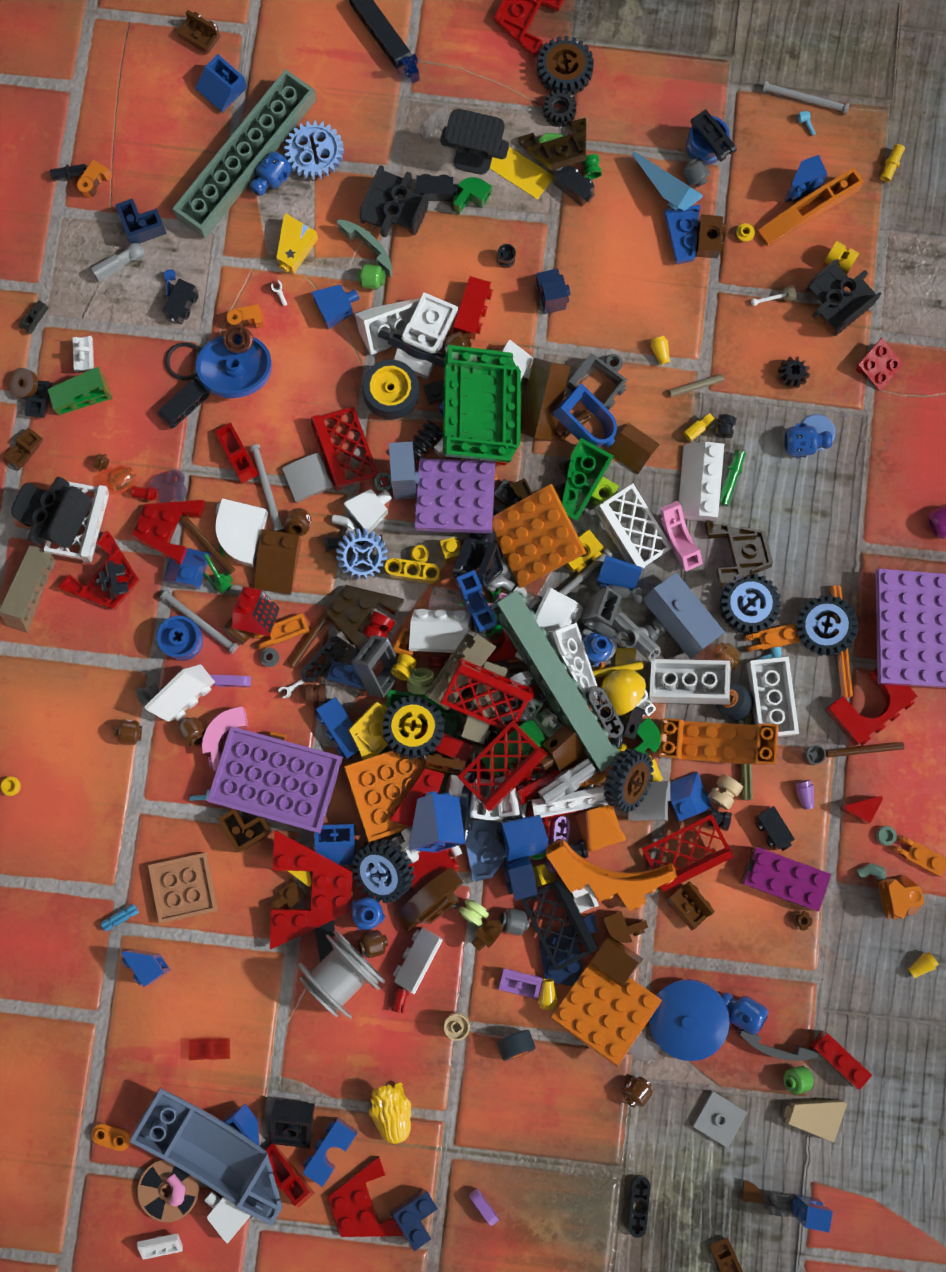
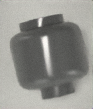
(696, 172)
(514, 921)

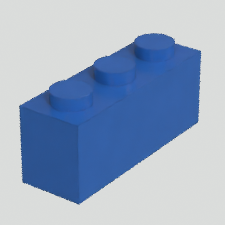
(338, 724)

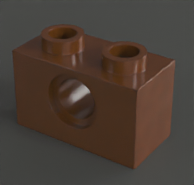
(710, 225)

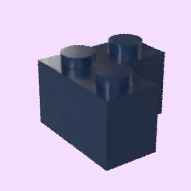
(140, 226)
(552, 291)
(345, 675)
(520, 877)
(409, 1217)

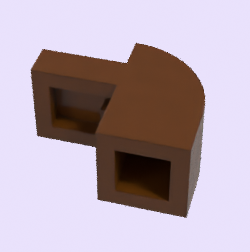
(618, 930)

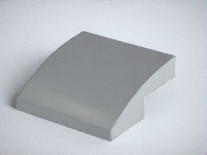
(307, 477)
(654, 804)

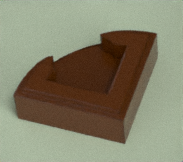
(751, 1193)

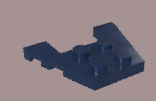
(571, 973)

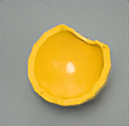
(624, 690)

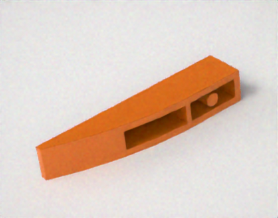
(812, 206)

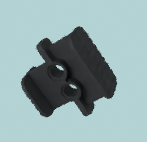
(476, 140)
(382, 199)
(849, 305)
(52, 513)

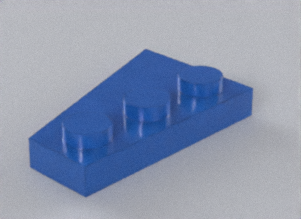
(683, 232)

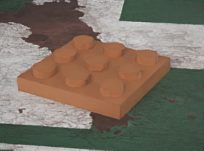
(183, 888)

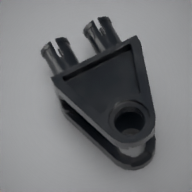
(481, 555)

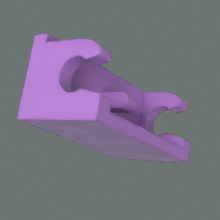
(520, 983)

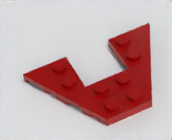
(329, 890)

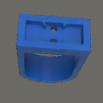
(608, 421)

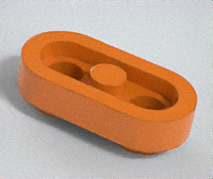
(111, 1134)

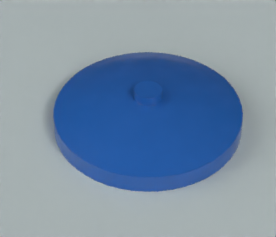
(233, 373)
(690, 1020)

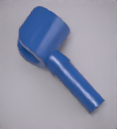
(169, 275)

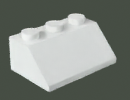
(438, 630)
(181, 693)
(417, 959)

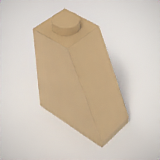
(817, 1116)

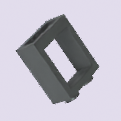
(593, 361)
(376, 648)

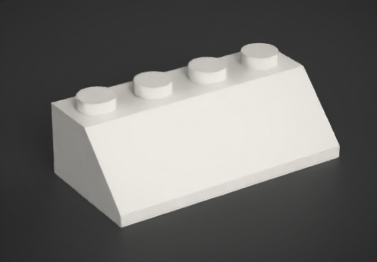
(701, 480)
(556, 612)

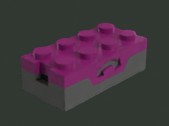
(785, 879)

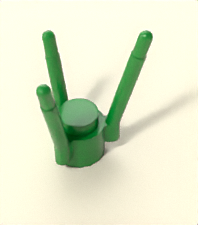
(221, 582)

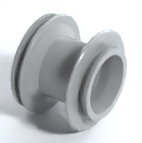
(339, 975)

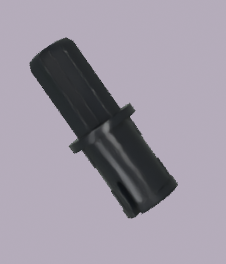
(67, 172)

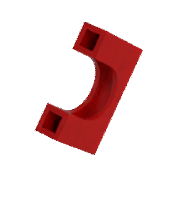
(858, 727)

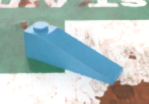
(671, 188)

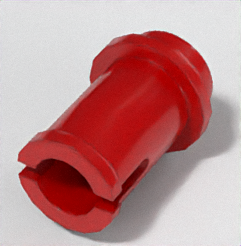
(144, 493)
(400, 999)

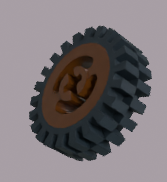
(552, 70)
(628, 780)

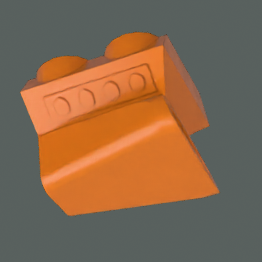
(599, 828)
(900, 897)

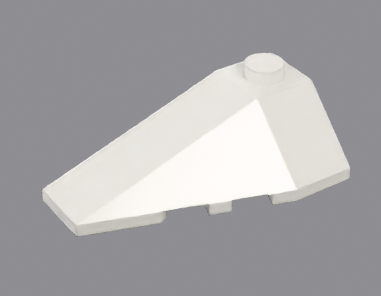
(386, 318)
(573, 653)

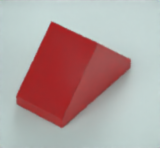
(863, 810)

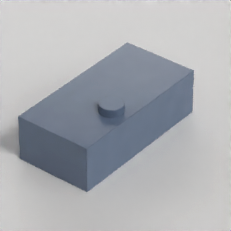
(403, 470)
(683, 615)

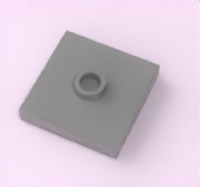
(719, 1119)

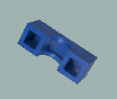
(475, 602)
(318, 1167)
(811, 1213)

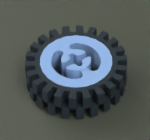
(763, 617)
(847, 628)
(383, 857)

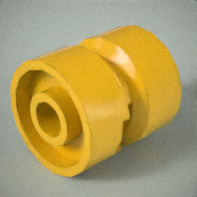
(839, 250)

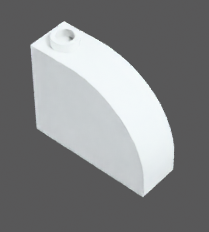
(240, 530)

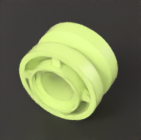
(420, 680)
(473, 912)

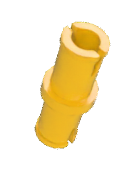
(892, 163)

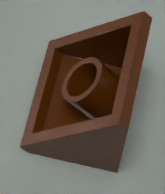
(633, 448)
(616, 961)

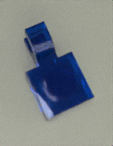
(410, 68)

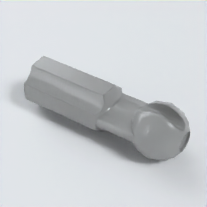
(117, 262)

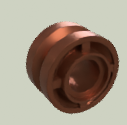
(230, 336)

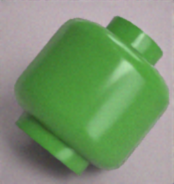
(371, 277)
(798, 1080)

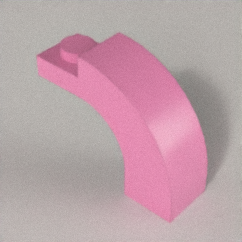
(678, 536)
(218, 730)

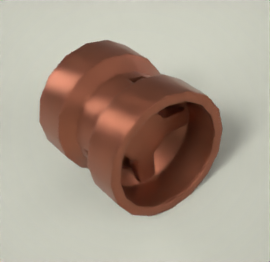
(315, 693)

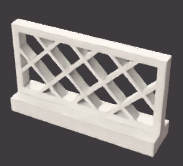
(92, 527)
(618, 533)
(574, 801)

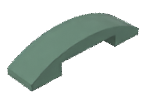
(352, 230)

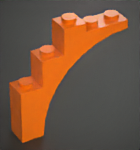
(605, 883)

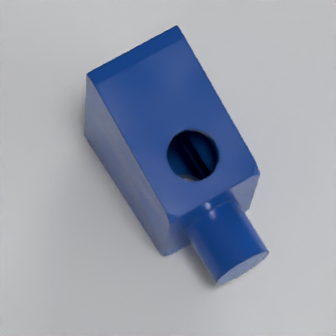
(334, 304)

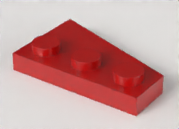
(426, 782)

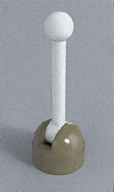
(788, 294)

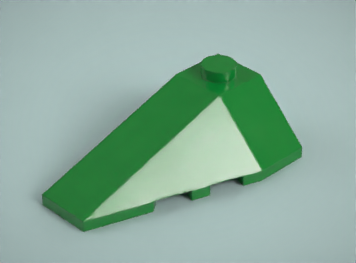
(585, 472)

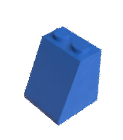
(437, 823)

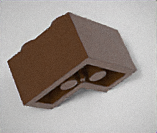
(242, 834)

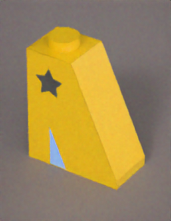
(294, 243)

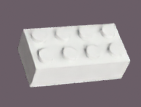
(690, 681)
(773, 694)

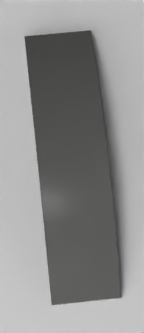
(799, 1053)

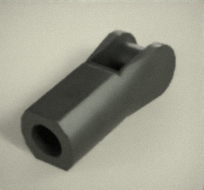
(36, 315)

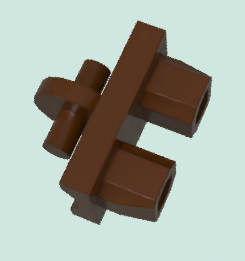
(487, 934)

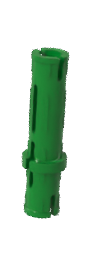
(732, 476)

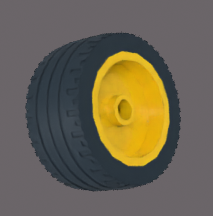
(378, 389)

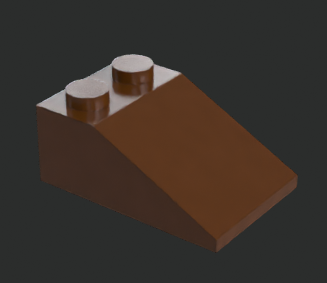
(277, 561)

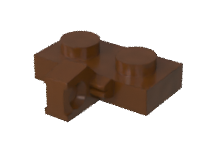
(444, 765)

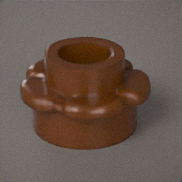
(101, 462)
(797, 920)

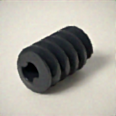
(424, 439)

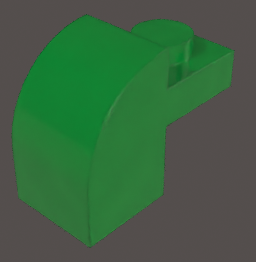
(472, 190)
(649, 737)

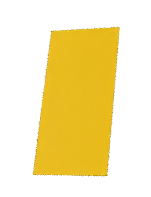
(522, 173)

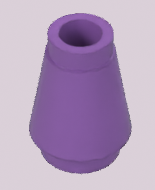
(805, 793)

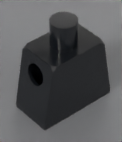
(630, 722)

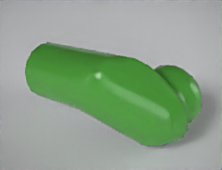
(549, 136)

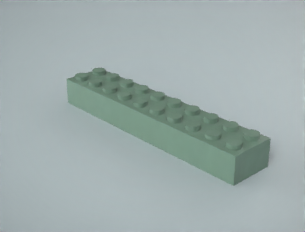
(236, 161)
(553, 678)

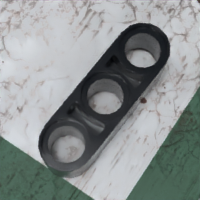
(183, 403)

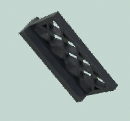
(575, 916)

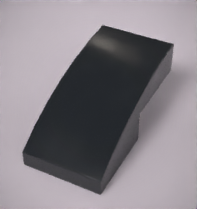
(38, 404)
(505, 495)

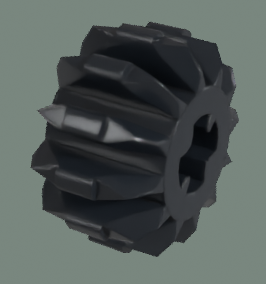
(793, 379)

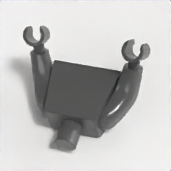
(602, 608)

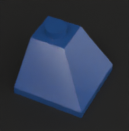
(190, 572)
(688, 797)
(245, 1122)

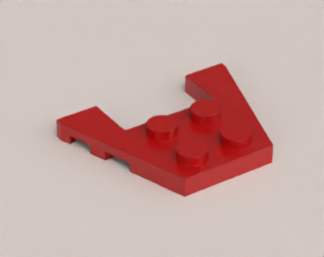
(517, 17)
(158, 525)
(94, 592)
(354, 1207)

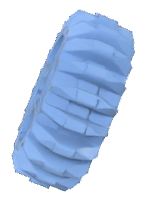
(357, 559)

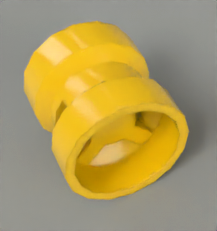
(403, 667)

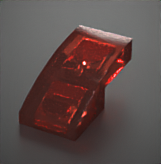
(209, 1048)

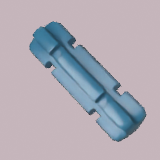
(119, 917)

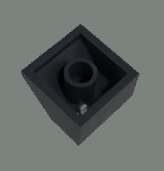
(292, 1123)

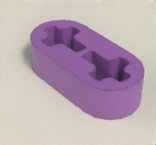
(484, 1207)

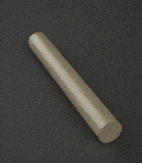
(696, 385)

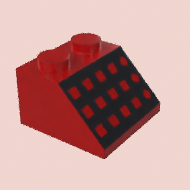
(254, 612)

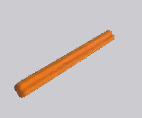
(843, 657)

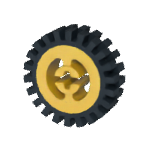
(416, 709)

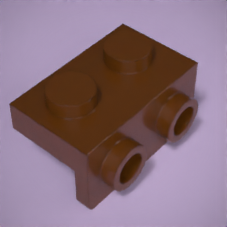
(199, 31)
(690, 905)

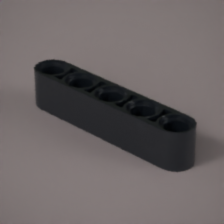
(381, 31)

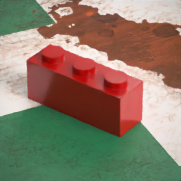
(473, 307)
(840, 1060)

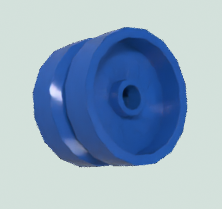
(699, 148)
(170, 632)

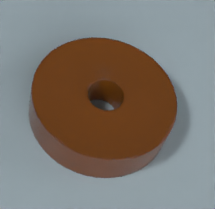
(15, 383)

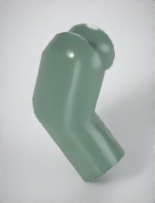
(873, 869)

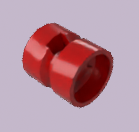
(378, 625)

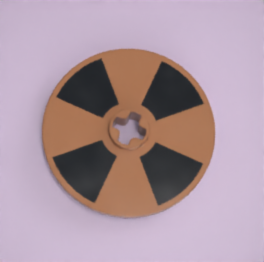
(154, 1198)

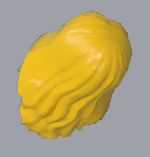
(391, 1113)

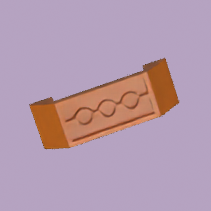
(719, 742)

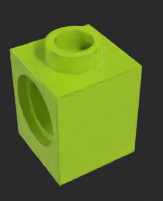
(604, 485)

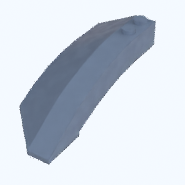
(210, 1153)

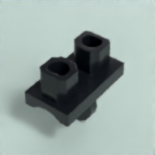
(113, 571)

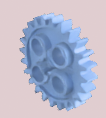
(330, 146)

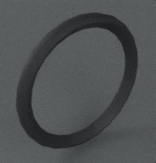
(168, 360)

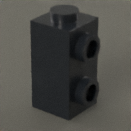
(575, 185)
(438, 187)
(180, 301)
(774, 828)

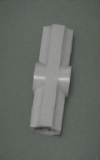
(637, 636)
(567, 782)

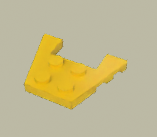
(368, 731)

